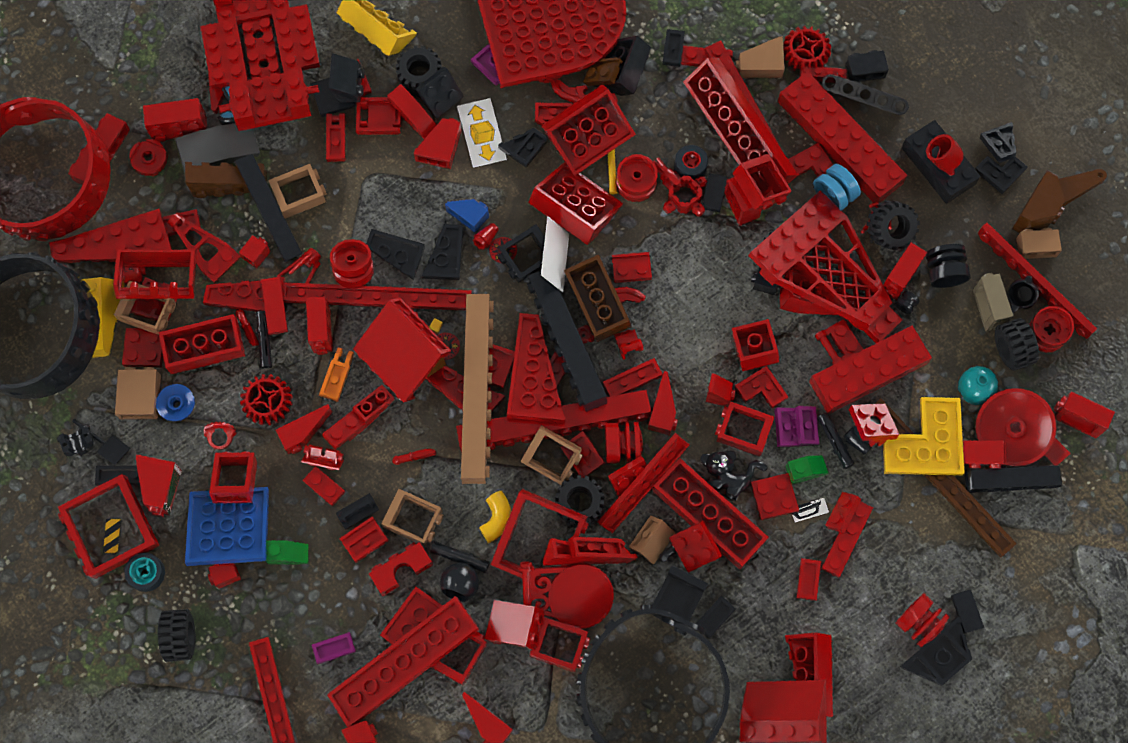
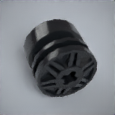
(948, 266)

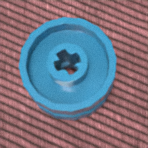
(838, 186)

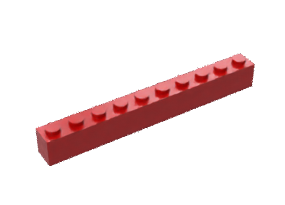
(617, 410)

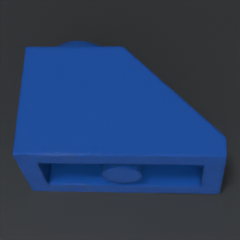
(468, 213)

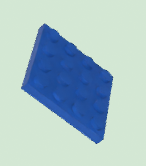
(226, 530)

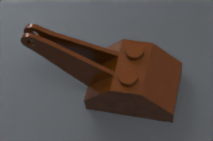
(1052, 195)

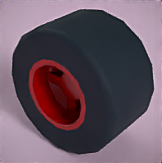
(691, 156)

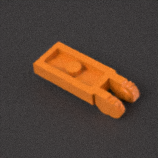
(336, 376)

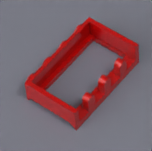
(154, 258)

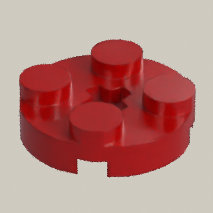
(150, 167)

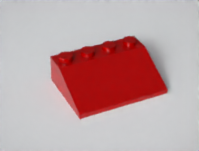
(588, 129)
(575, 203)
(784, 712)

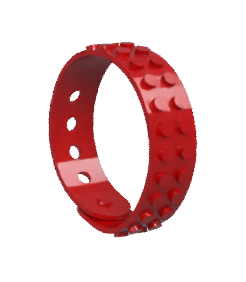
(95, 187)

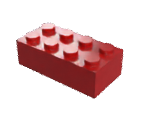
(201, 344)

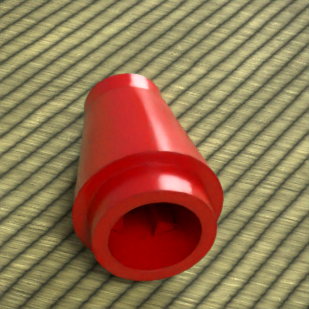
(485, 236)

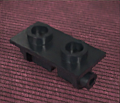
(357, 511)

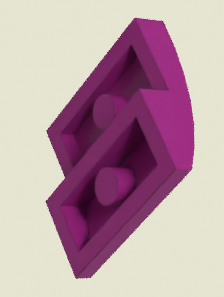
(796, 426)

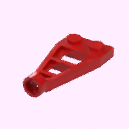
(220, 262)

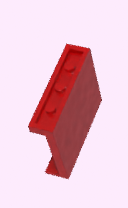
(400, 348)

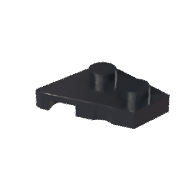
(1000, 142)
(524, 146)

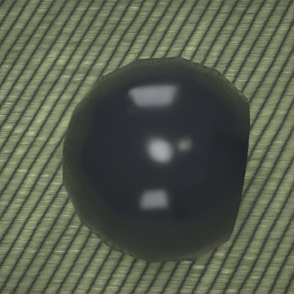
(459, 581)

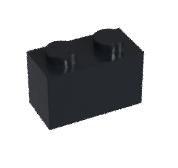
(867, 66)

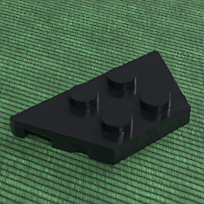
(942, 656)

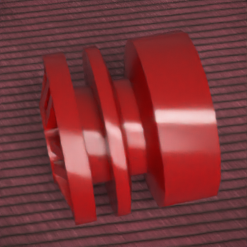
(1059, 325)
(622, 442)
(922, 620)

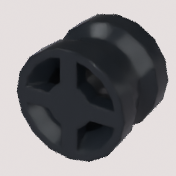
(907, 302)

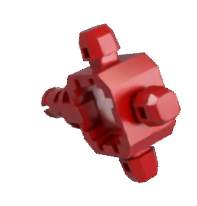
(673, 183)

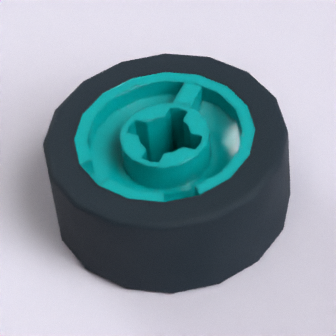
(148, 581)

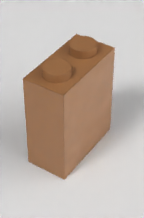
(137, 393)

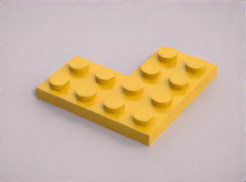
(937, 449)

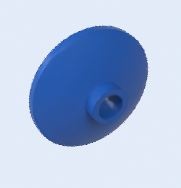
(171, 395)

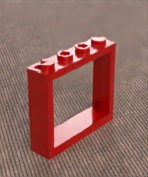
(523, 495)
(137, 512)

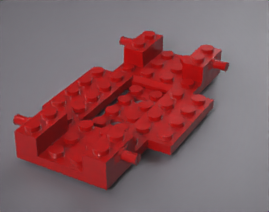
(269, 95)

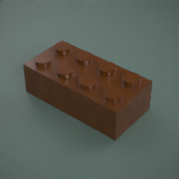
(597, 298)

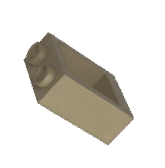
(992, 301)

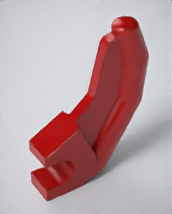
(568, 93)
(629, 294)

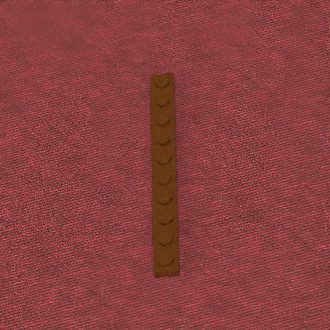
(964, 502)

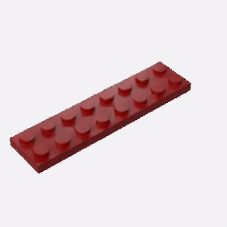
(403, 662)

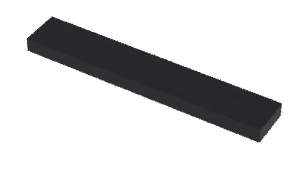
(268, 207)

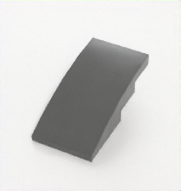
(217, 145)

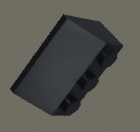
(634, 54)

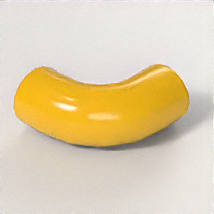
(500, 513)

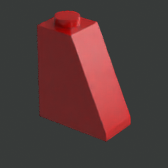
(440, 144)

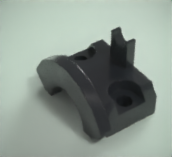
(77, 441)

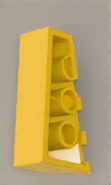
(375, 25)
(103, 292)

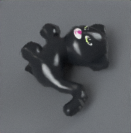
(721, 465)

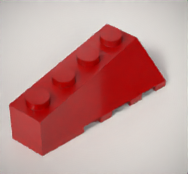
(813, 660)

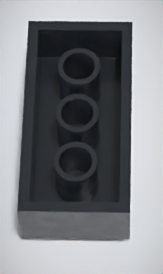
(946, 186)

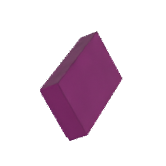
(333, 648)

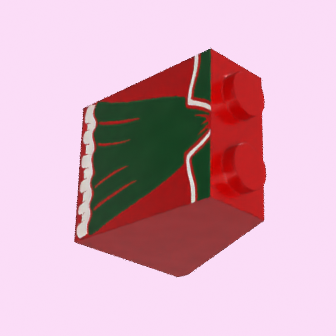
(158, 483)

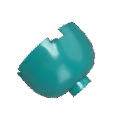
(977, 385)

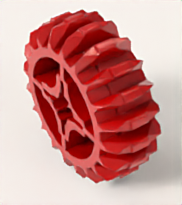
(809, 43)
(259, 402)

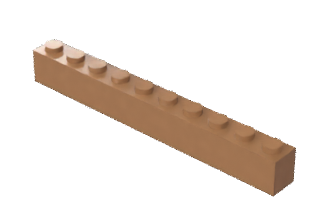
(476, 389)

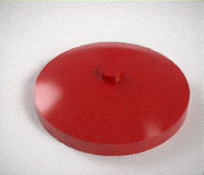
(1021, 421)

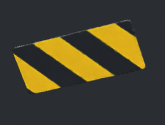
(111, 536)

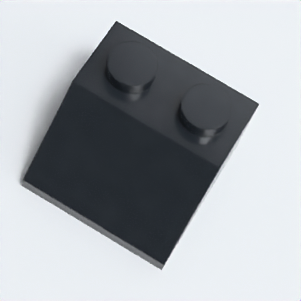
(346, 79)

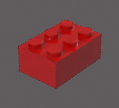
(174, 119)

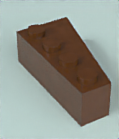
(216, 180)

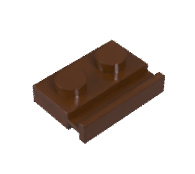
(603, 72)

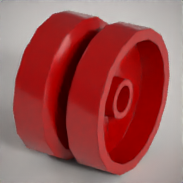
(636, 178)
(351, 263)

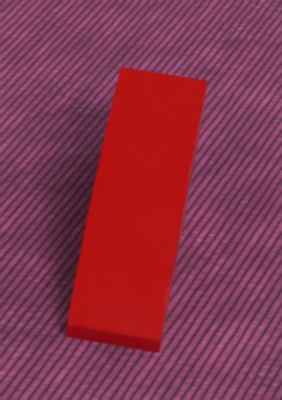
(411, 111)

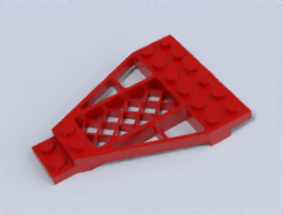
(802, 233)

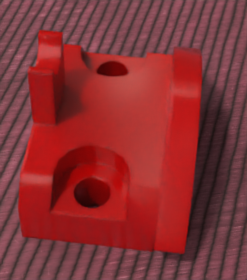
(627, 342)

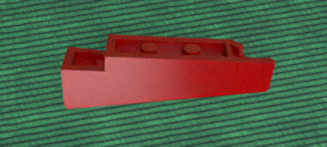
(587, 551)

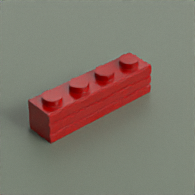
(819, 72)

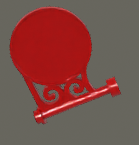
(577, 595)

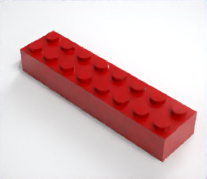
(736, 120)
(841, 137)

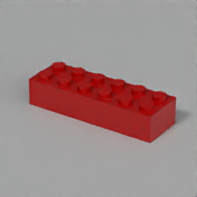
(870, 369)
(698, 501)

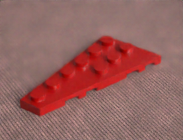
(102, 243)
(533, 383)

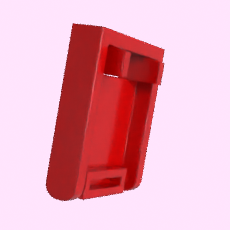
(381, 117)

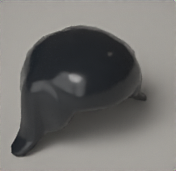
(1022, 294)

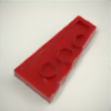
(237, 295)
(452, 386)

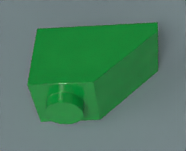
(806, 468)
(286, 552)

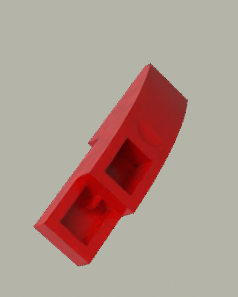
(359, 418)

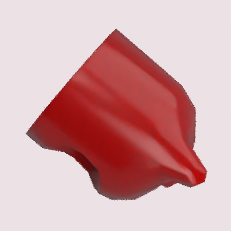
(949, 154)

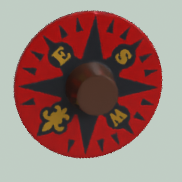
(497, 243)
(452, 343)

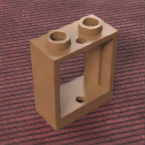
(303, 204)
(125, 306)
(546, 471)
(395, 508)

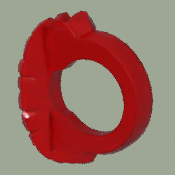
(210, 428)

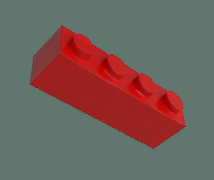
(113, 133)

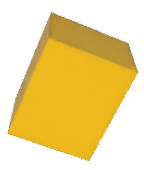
(436, 325)

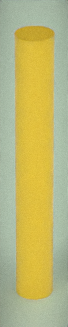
(612, 173)

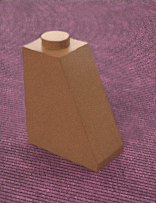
(762, 61)

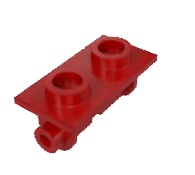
(331, 459)

